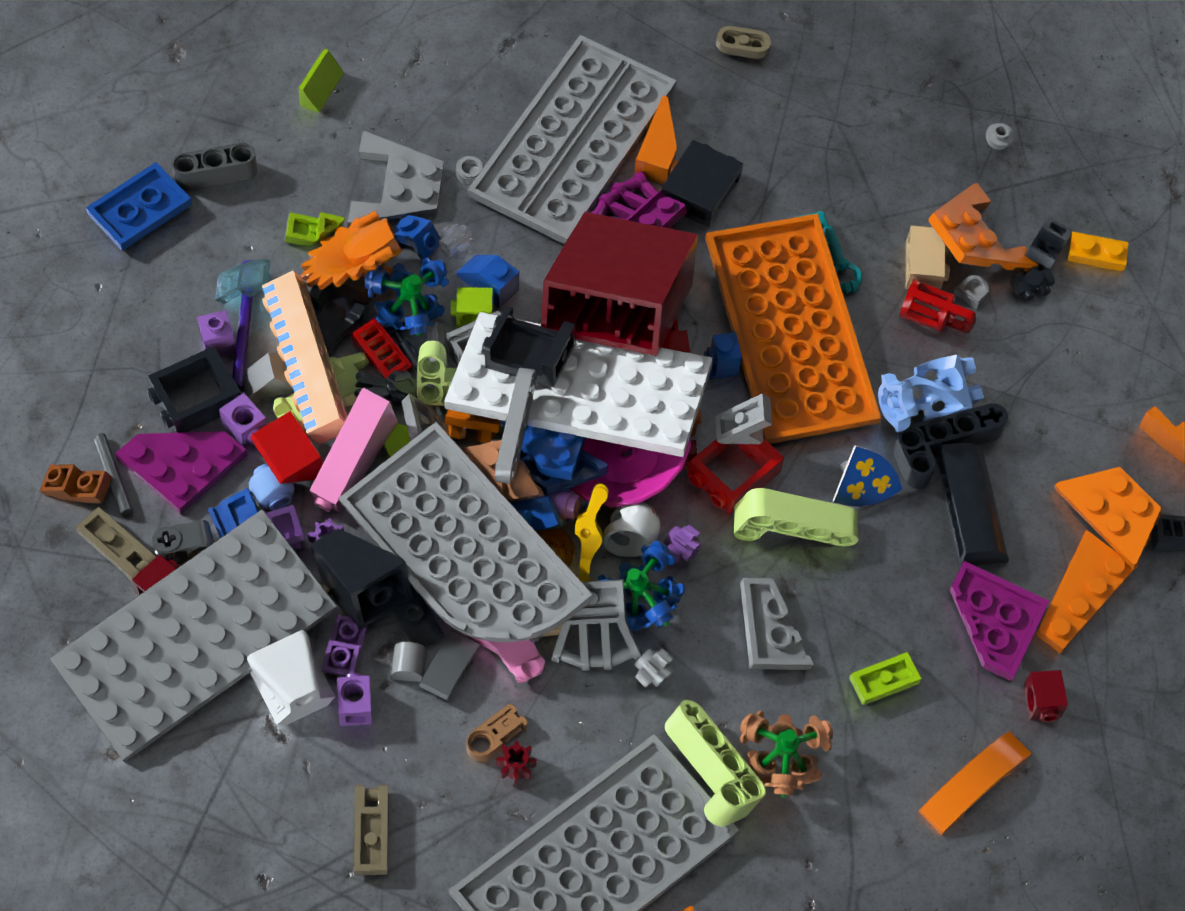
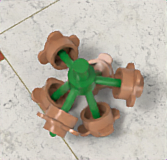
(786, 740)

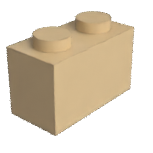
(926, 257)

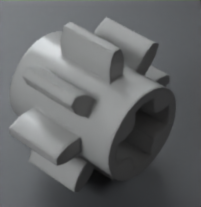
(653, 667)

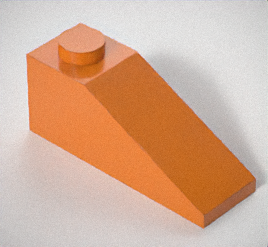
(659, 147)

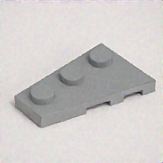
(769, 632)

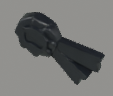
(395, 387)

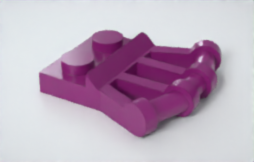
(656, 210)

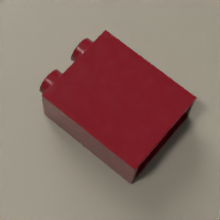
(620, 282)

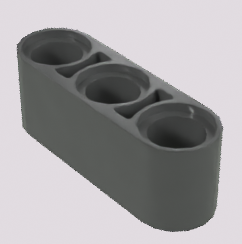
(198, 170)

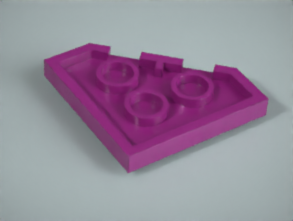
(181, 464)
(997, 617)

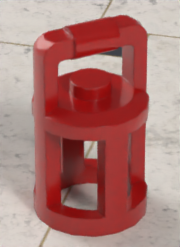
(939, 299)

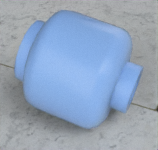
(268, 490)

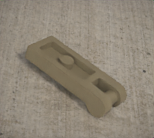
(114, 542)
(371, 831)

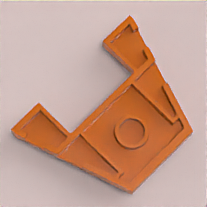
(970, 238)

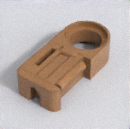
(498, 731)

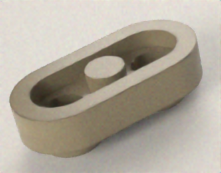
(743, 42)

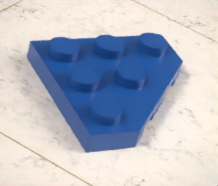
(552, 451)

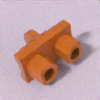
(459, 422)

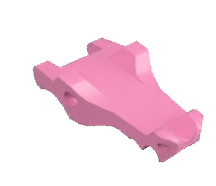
(518, 656)

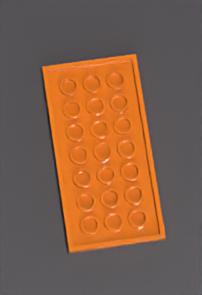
(793, 327)

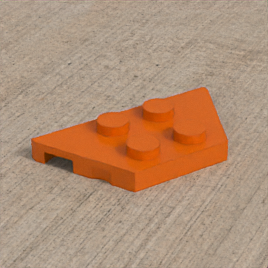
(1114, 509)

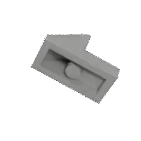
(744, 422)

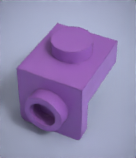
(288, 525)

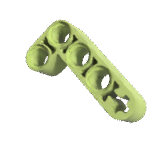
(433, 373)
(795, 516)
(717, 762)

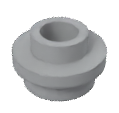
(1000, 141)

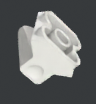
(290, 678)

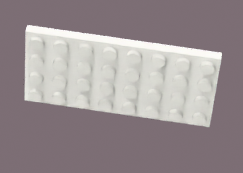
(598, 396)

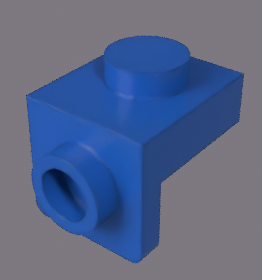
(419, 234)

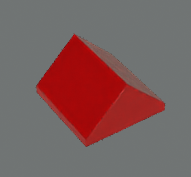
(288, 450)

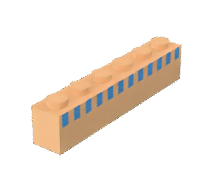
(305, 356)

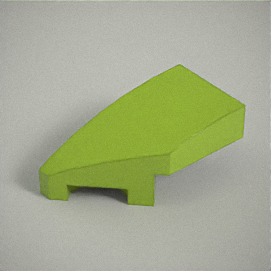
(310, 230)

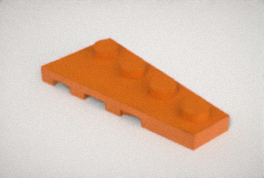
(1086, 586)

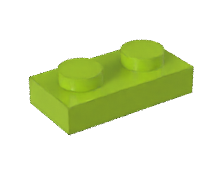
(885, 678)

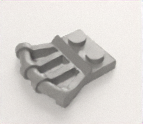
(605, 608)

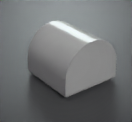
(408, 661)

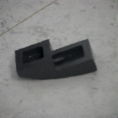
(1048, 243)

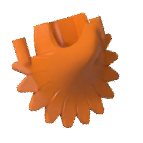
(352, 252)

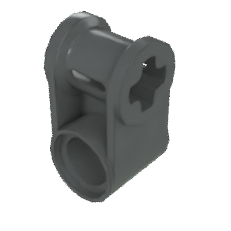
(184, 540)

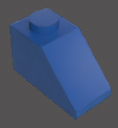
(493, 273)

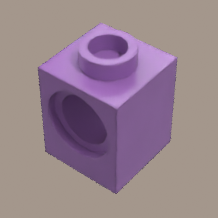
(217, 332)
(238, 411)
(354, 712)

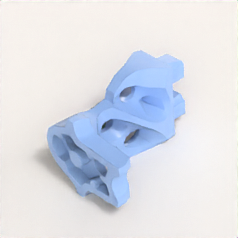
(950, 387)

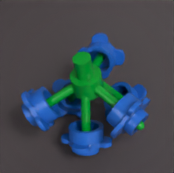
(409, 288)
(666, 592)

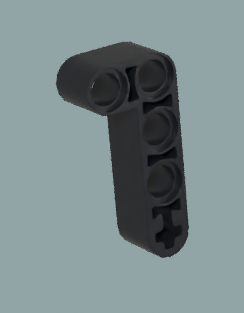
(982, 422)

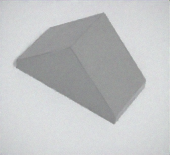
(266, 378)

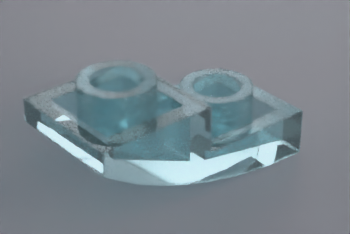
(244, 279)

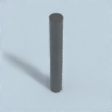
(116, 481)

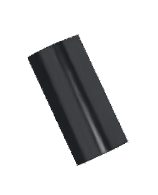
(971, 504)

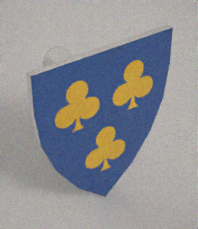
(866, 479)

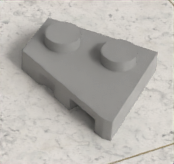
(418, 416)

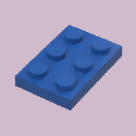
(139, 206)

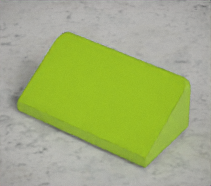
(320, 82)

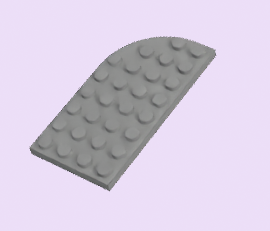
(464, 543)

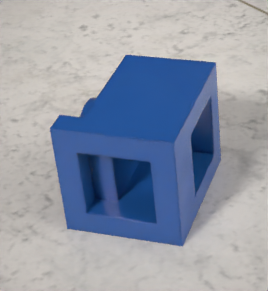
(725, 356)

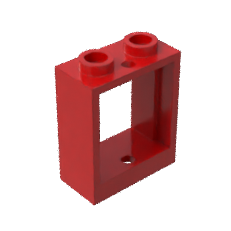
(721, 495)

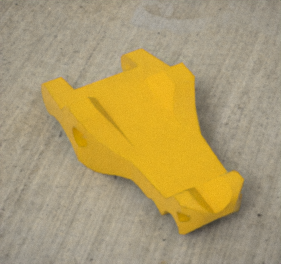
(590, 531)

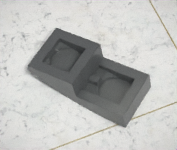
(449, 665)

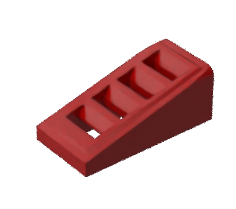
(370, 336)

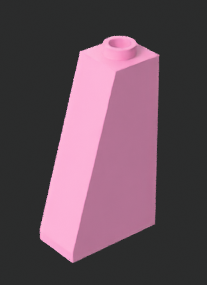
(354, 449)

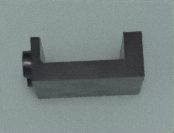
(702, 181)
(528, 346)

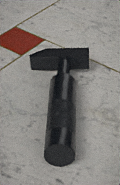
(405, 345)

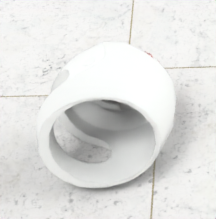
(635, 521)

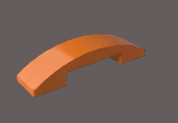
(974, 781)

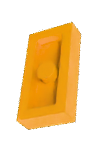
(1097, 251)

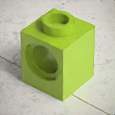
(469, 304)

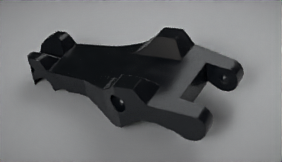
(339, 311)

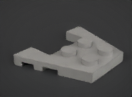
(410, 182)

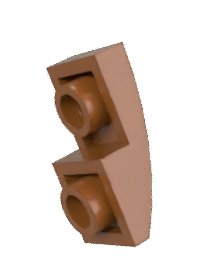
(72, 484)

